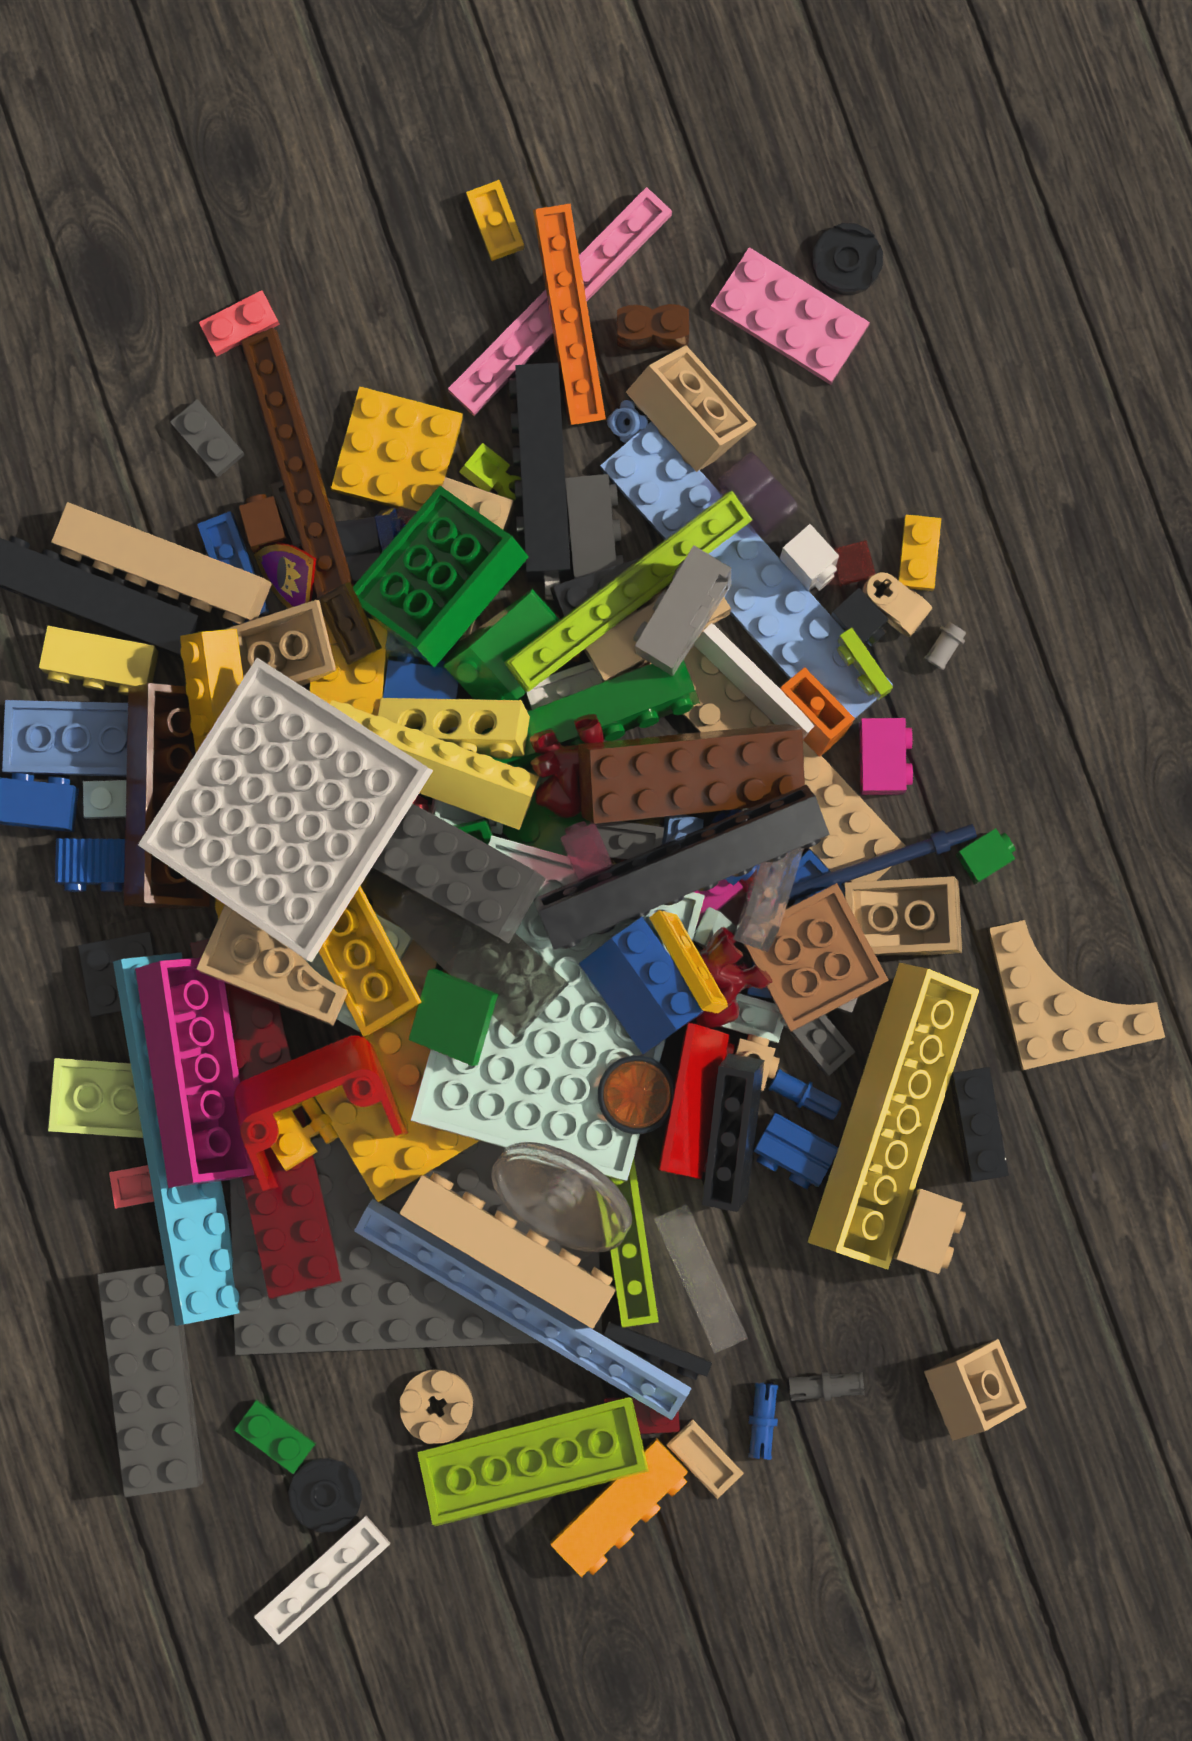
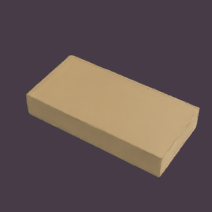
(704, 1458)

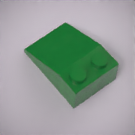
(480, 657)

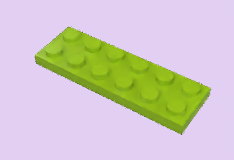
(532, 1461)

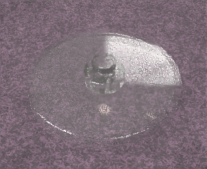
(561, 1197)

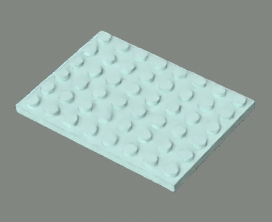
(549, 1076)

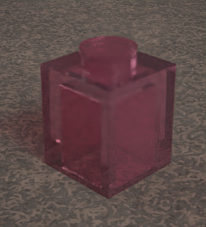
(585, 849)

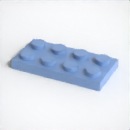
(65, 738)

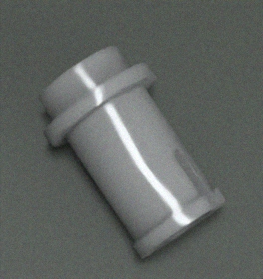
(945, 645)

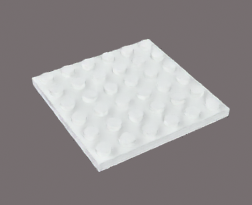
(285, 809)

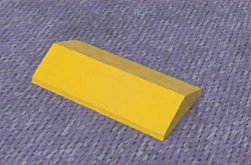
(368, 968)

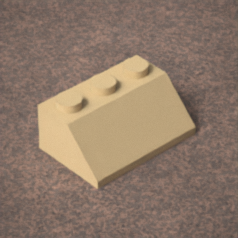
(690, 407)

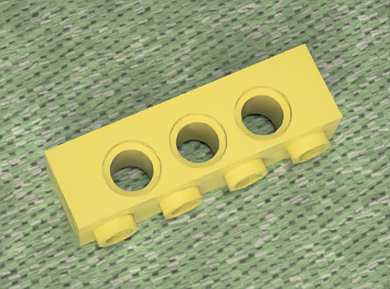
(470, 716)

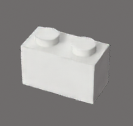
(810, 559)

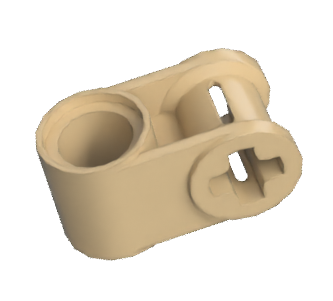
(899, 604)

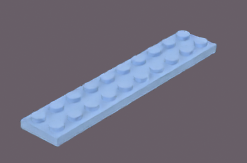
(762, 591)

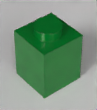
(986, 855)

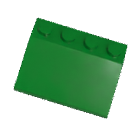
(438, 575)

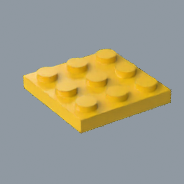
(395, 450)

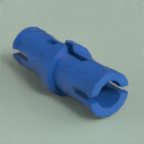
(763, 1421)

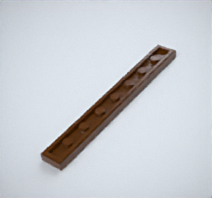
(296, 460)

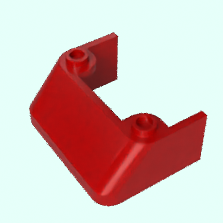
(345, 1063)

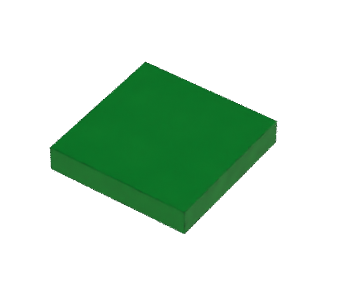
(453, 1017)

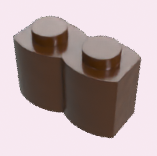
(662, 327)

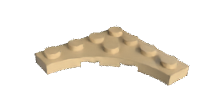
(264, 966)
(1053, 1018)

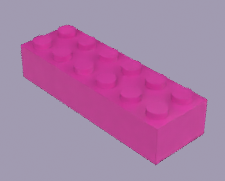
(192, 1072)

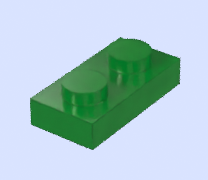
(275, 1436)

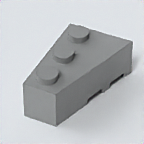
(683, 610)

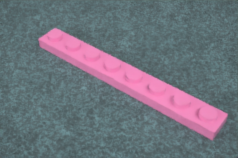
(534, 325)

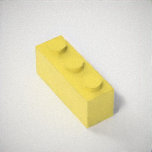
(97, 660)

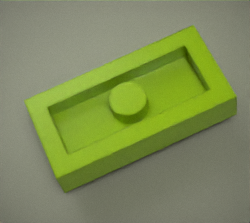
(854, 652)

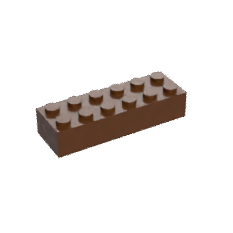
(157, 756)
(689, 772)

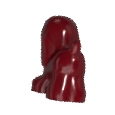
(562, 789)
(731, 979)

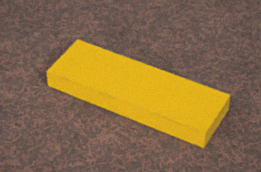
(689, 961)

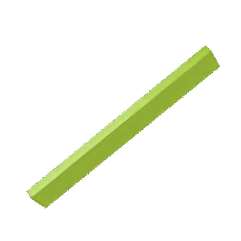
(625, 592)

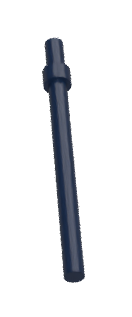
(938, 842)

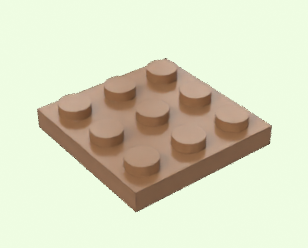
(818, 959)

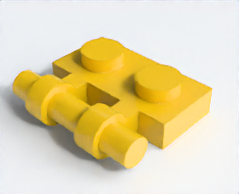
(294, 1140)

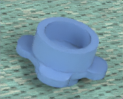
(616, 421)

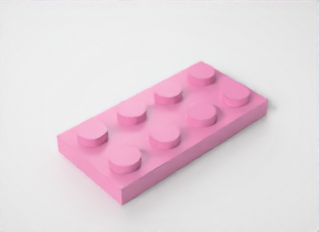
(789, 315)

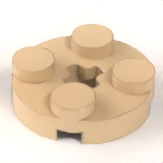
(415, 1403)

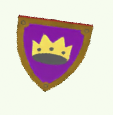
(289, 572)

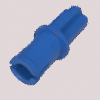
(805, 1095)

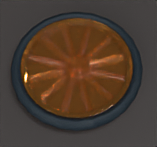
(636, 1094)

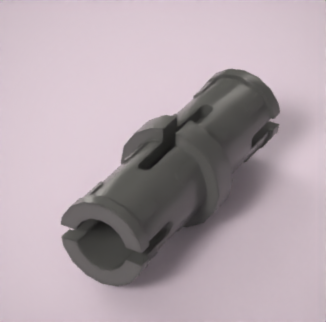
(826, 1386)

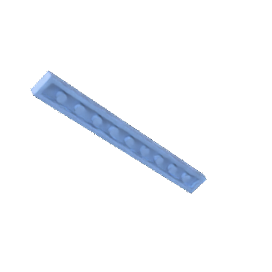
(522, 1309)

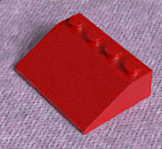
(691, 1113)

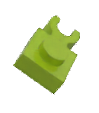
(489, 471)

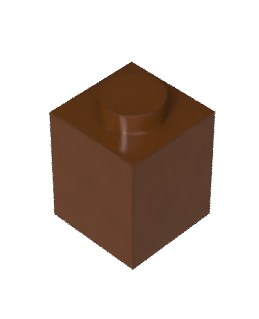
(262, 522)

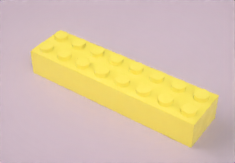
(893, 1115)

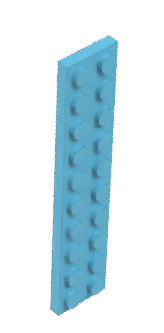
(189, 1217)

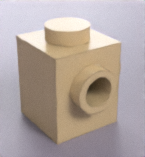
(758, 1048)

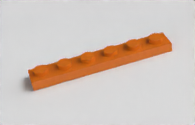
(569, 314)

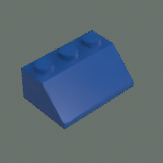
(641, 985)

